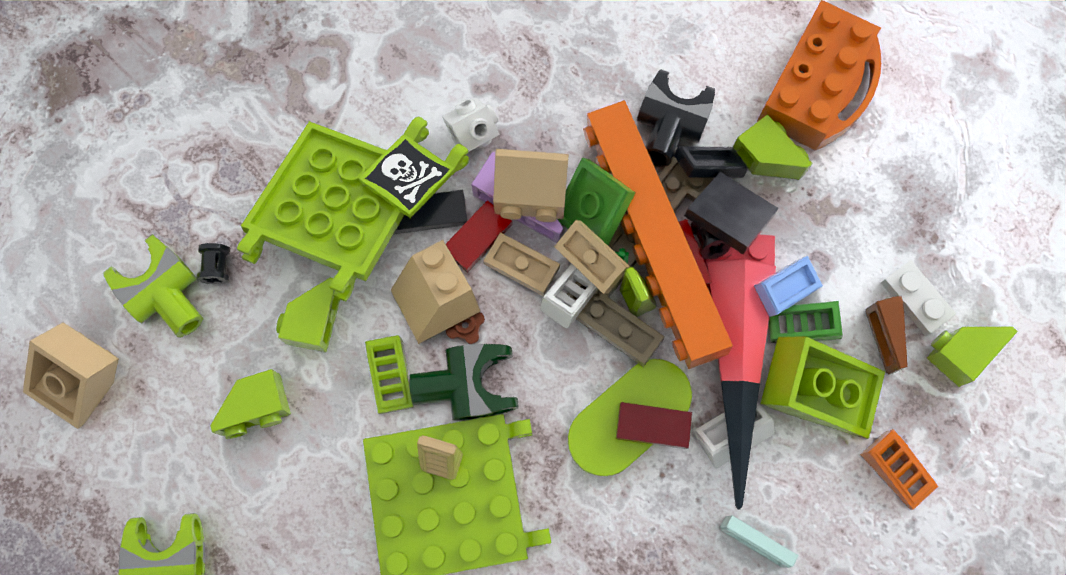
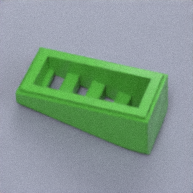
(830, 308)

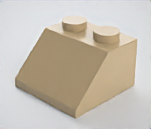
(530, 184)
(433, 292)
(68, 373)

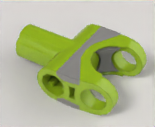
(158, 290)
(183, 557)

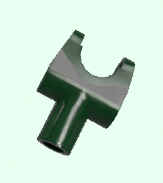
(463, 382)

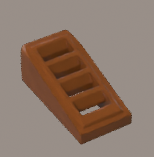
(888, 328)

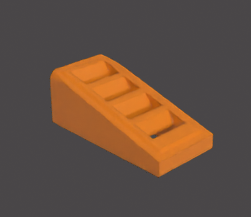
(882, 467)

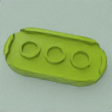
(594, 429)

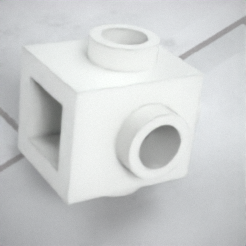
(472, 124)

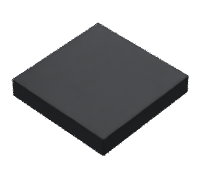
(731, 212)

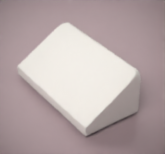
(715, 440)

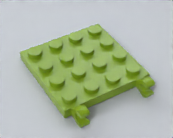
(323, 209)
(442, 523)

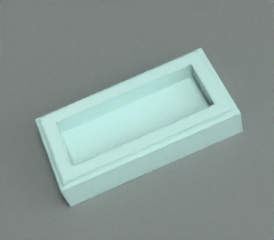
(758, 542)

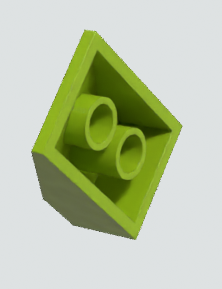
(823, 386)

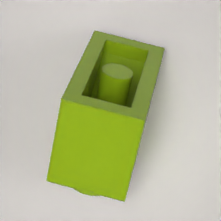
(310, 318)
(968, 351)

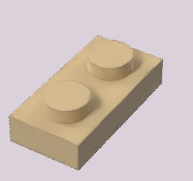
(592, 256)
(521, 264)

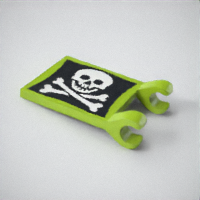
(410, 173)

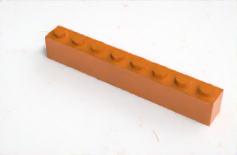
(658, 239)

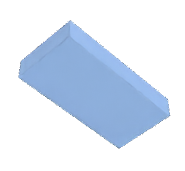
(788, 286)

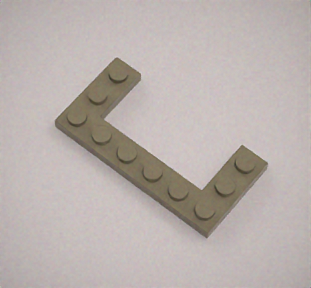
(606, 316)

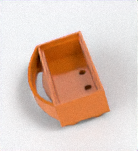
(833, 71)

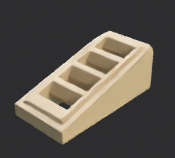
(439, 457)

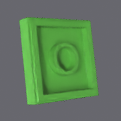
(596, 200)

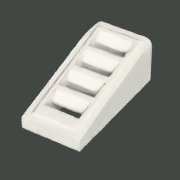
(561, 306)

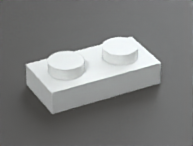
(919, 297)

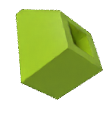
(771, 152)
(252, 402)

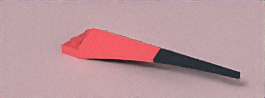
(747, 326)

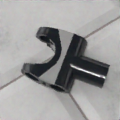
(672, 118)

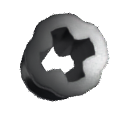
(709, 243)
(213, 263)

